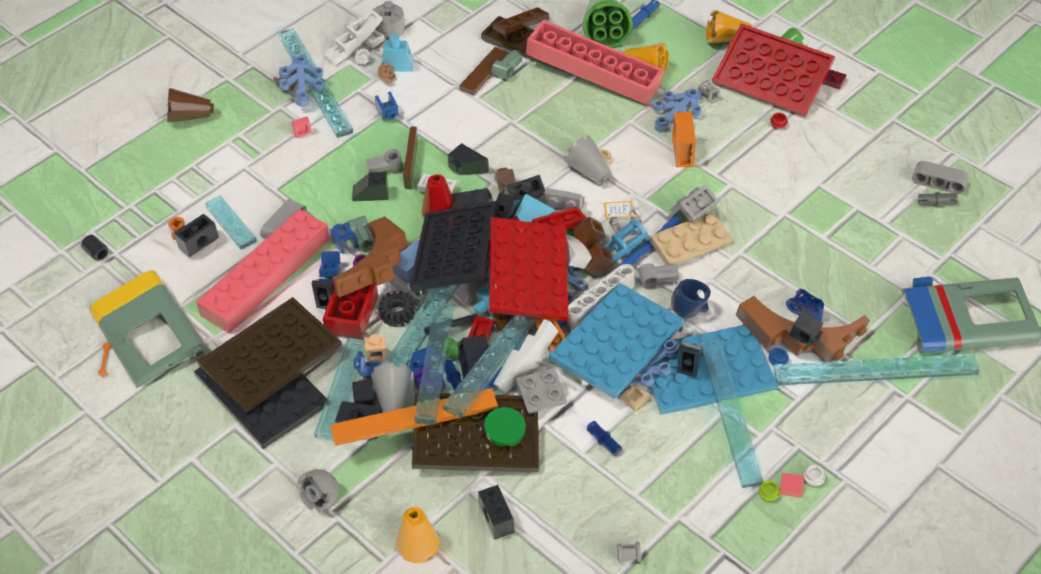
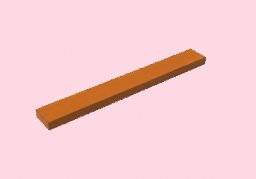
(401, 420)

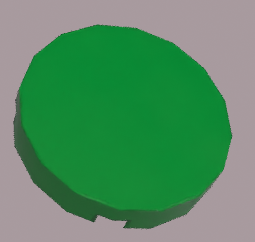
(504, 426)

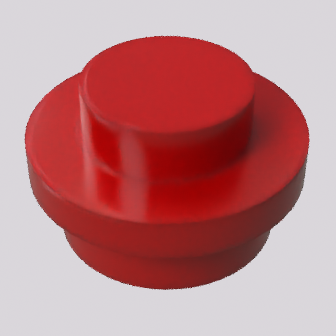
(779, 120)

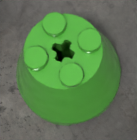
(607, 22)

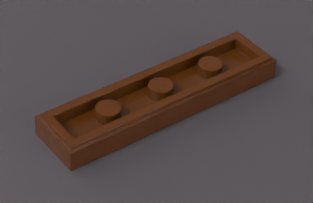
(520, 21)
(482, 72)
(410, 158)

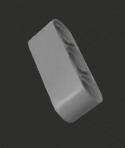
(940, 177)
(280, 217)

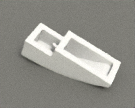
(577, 253)

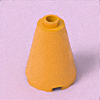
(722, 27)
(651, 54)
(416, 536)

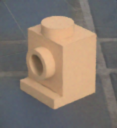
(375, 344)

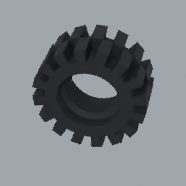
(396, 317)

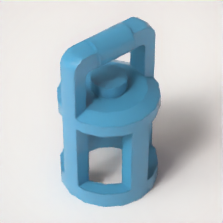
(620, 245)

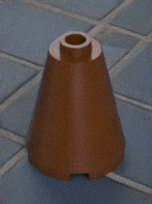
(187, 106)

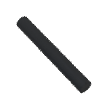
(457, 322)

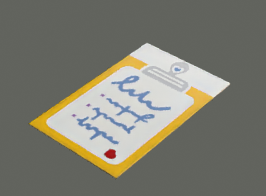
(620, 209)

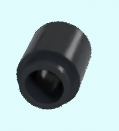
(94, 247)

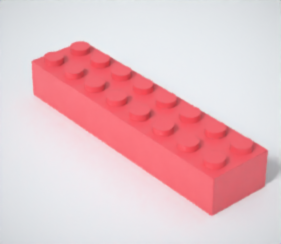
(594, 62)
(263, 270)

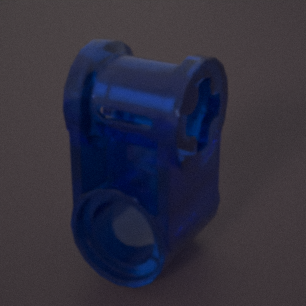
(807, 303)

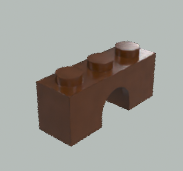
(590, 234)

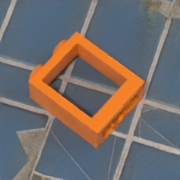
(683, 139)

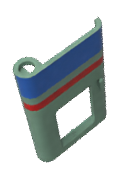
(947, 325)

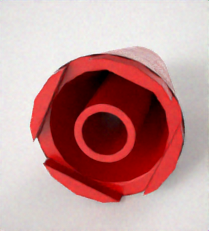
(437, 195)

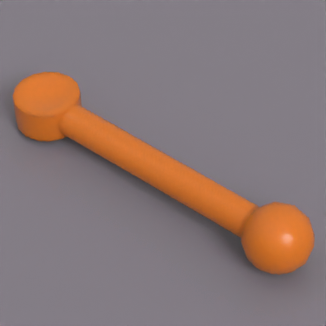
(106, 346)

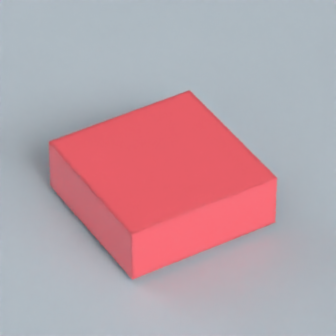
(301, 127)
(791, 484)

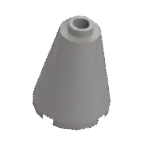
(588, 160)
(391, 385)

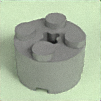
(393, 19)

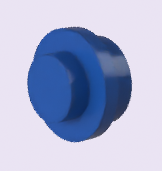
(778, 356)

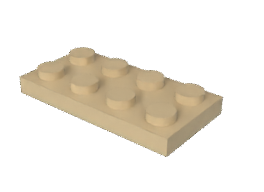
(690, 239)

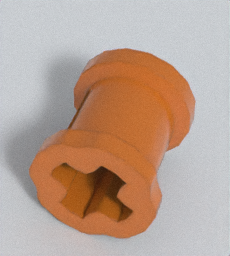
(175, 224)

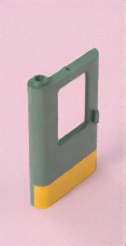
(134, 306)

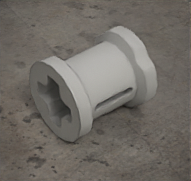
(708, 92)
(629, 552)

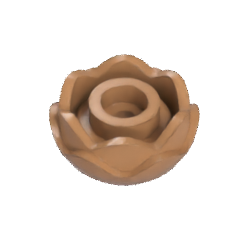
(386, 73)

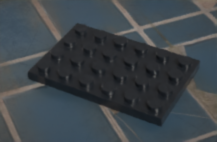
(453, 247)
(275, 414)

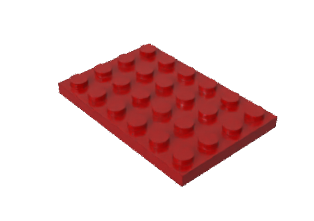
(773, 69)
(528, 269)

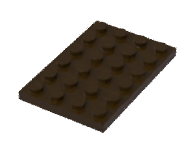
(269, 354)
(464, 446)

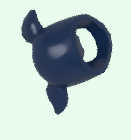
(687, 302)

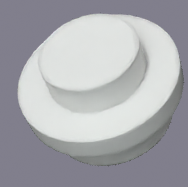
(362, 56)
(814, 475)

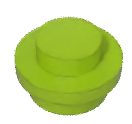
(769, 490)

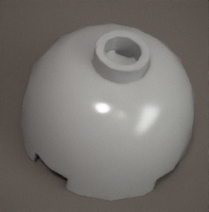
(318, 489)

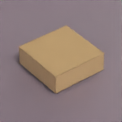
(635, 397)

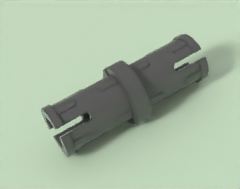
(937, 198)

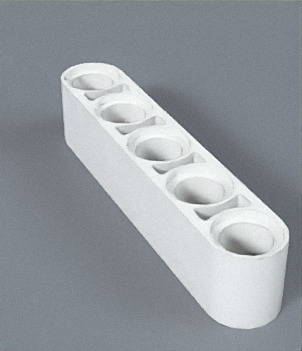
(590, 299)

